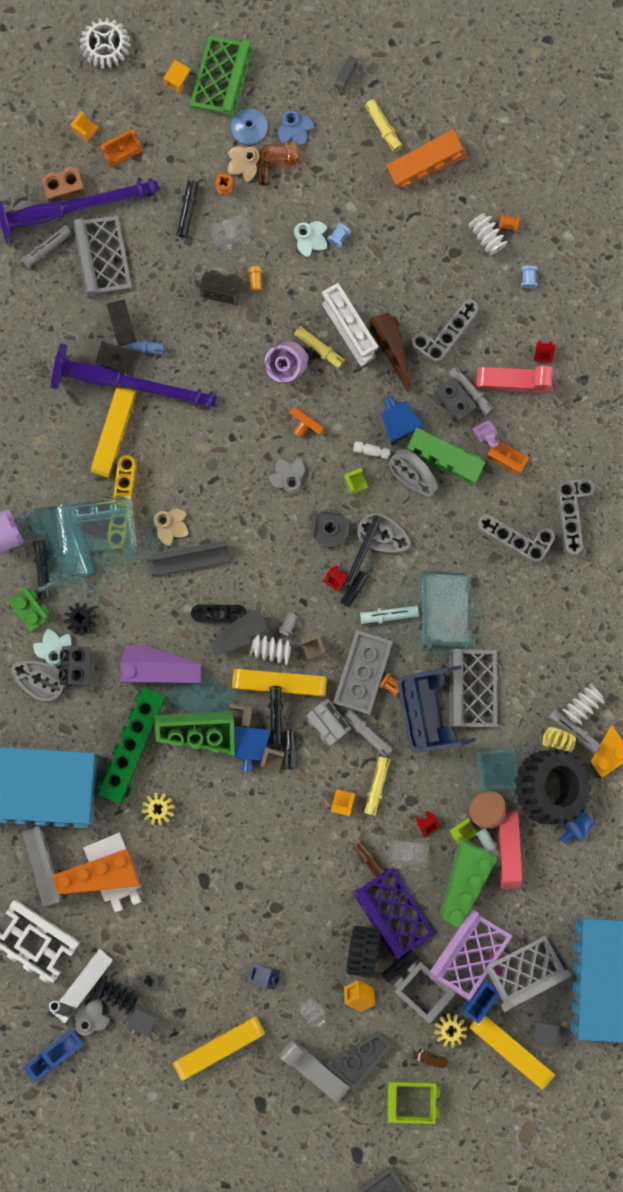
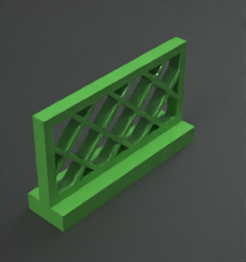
(236, 80)

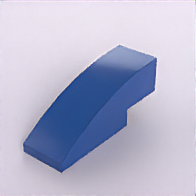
(52, 1056)

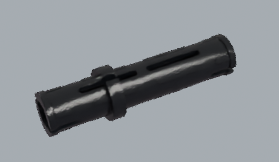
(189, 200)
(42, 567)
(275, 714)

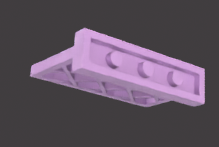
(454, 950)

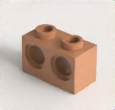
(64, 190)

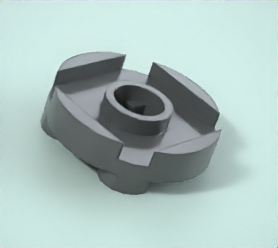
(322, 536)

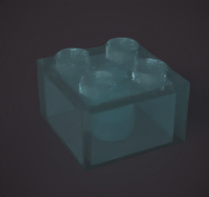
(496, 769)

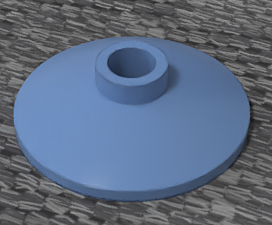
(249, 135)

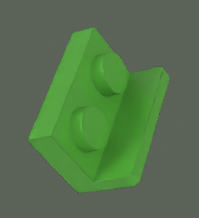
(29, 610)

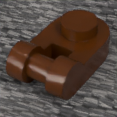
(423, 1056)

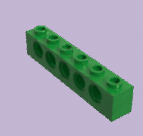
(112, 769)

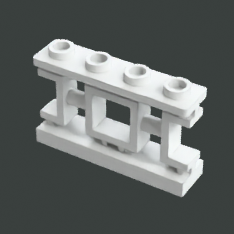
(349, 324)
(42, 928)

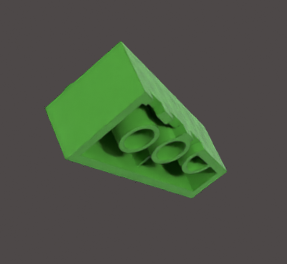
(446, 457)
(198, 730)
(466, 879)

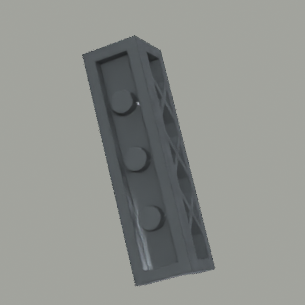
(190, 558)

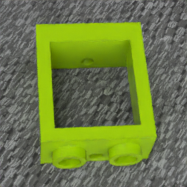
(391, 1106)

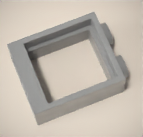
(437, 1006)

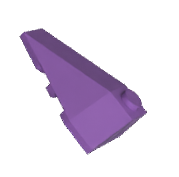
(152, 665)

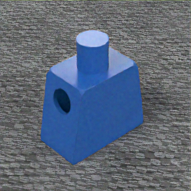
(399, 420)
(250, 745)
(481, 1002)

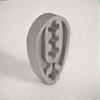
(413, 472)
(394, 532)
(37, 690)

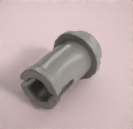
(288, 625)

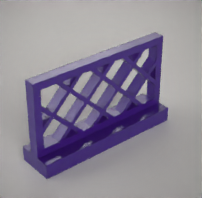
(379, 922)

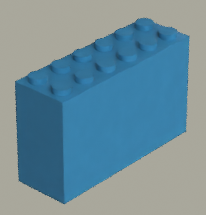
(47, 787)
(598, 980)

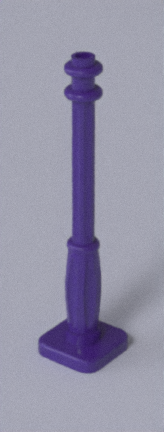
(49, 211)
(103, 376)

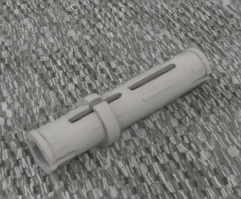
(52, 242)
(476, 396)
(557, 716)
(368, 733)

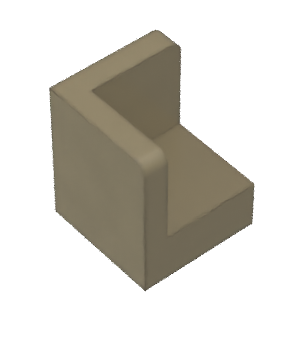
(313, 647)
(241, 715)
(272, 760)

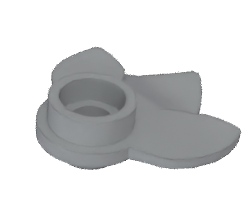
(285, 473)
(93, 1016)

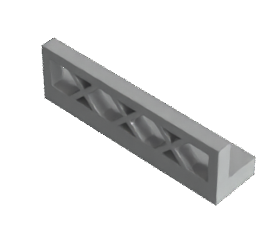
(41, 865)

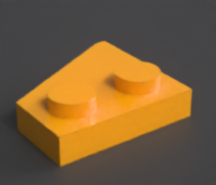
(610, 753)

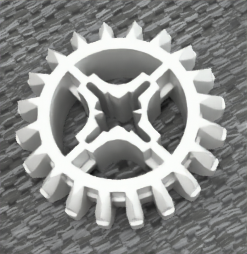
(113, 31)

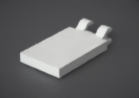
(106, 847)

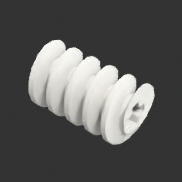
(487, 234)
(270, 648)
(583, 705)

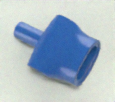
(578, 828)

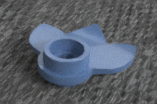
(294, 131)

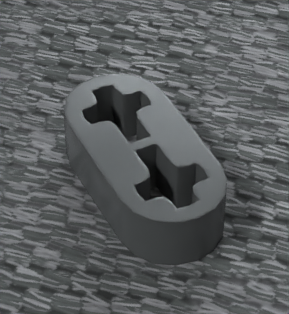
(346, 73)

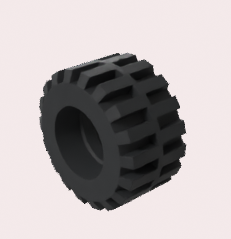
(363, 951)

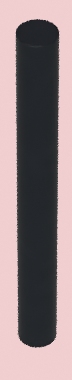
(363, 550)

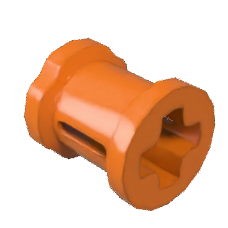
(226, 179)
(509, 222)
(389, 687)

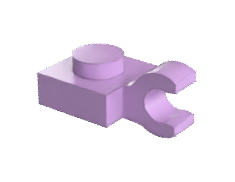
(486, 432)

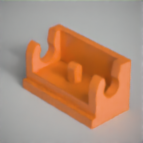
(121, 148)
(507, 458)

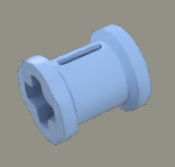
(339, 235)
(529, 277)

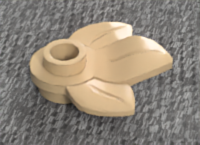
(241, 164)
(173, 527)

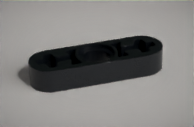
(213, 607)

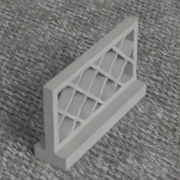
(85, 257)
(456, 688)
(535, 988)

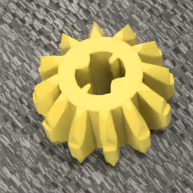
(558, 739)
(151, 809)
(445, 1026)

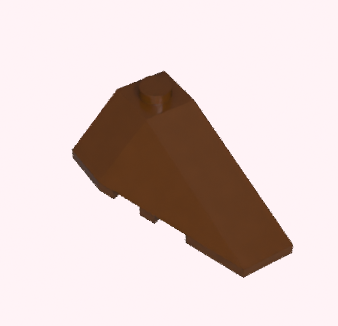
(388, 336)

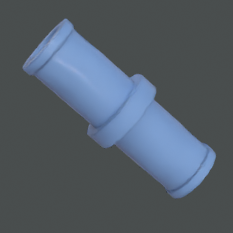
(147, 347)

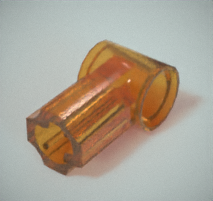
(286, 152)

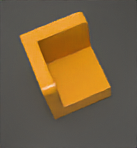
(176, 76)
(83, 127)
(342, 802)
(359, 996)

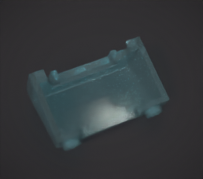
(445, 611)

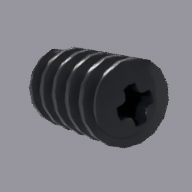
(117, 995)

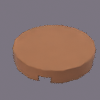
(488, 809)

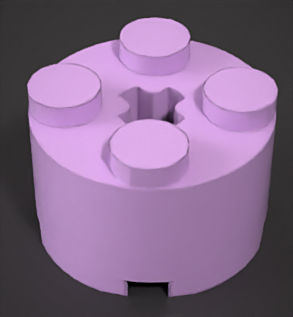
(277, 357)
(9, 534)

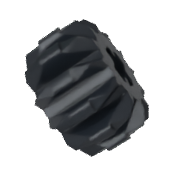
(75, 624)

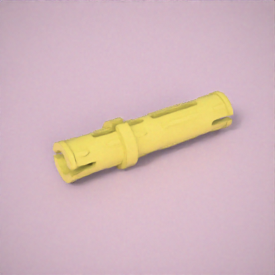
(380, 120)
(326, 352)
(374, 795)

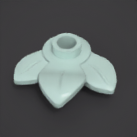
(313, 238)
(51, 645)

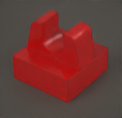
(544, 352)
(335, 578)
(428, 825)

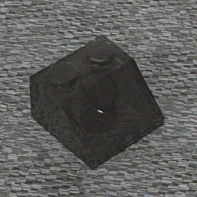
(221, 287)

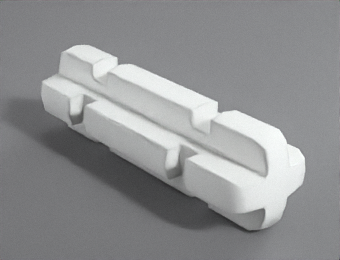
(372, 450)

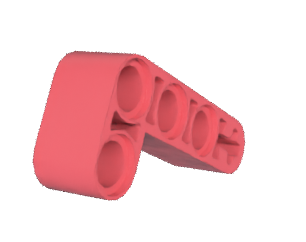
(515, 379)
(510, 853)

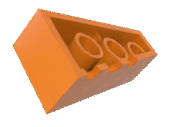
(427, 159)
(100, 874)

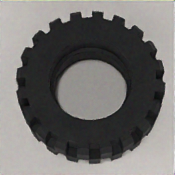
(573, 784)

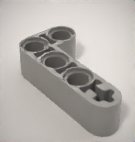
(449, 330)
(571, 500)
(513, 535)
(314, 1070)

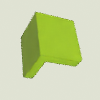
(355, 481)
(463, 829)

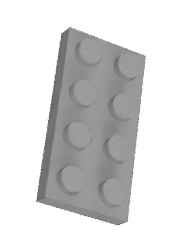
(362, 672)

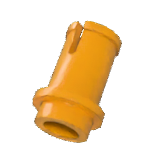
(255, 278)

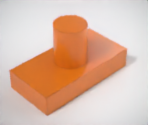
(305, 423)

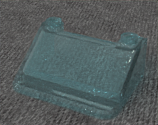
(97, 527)

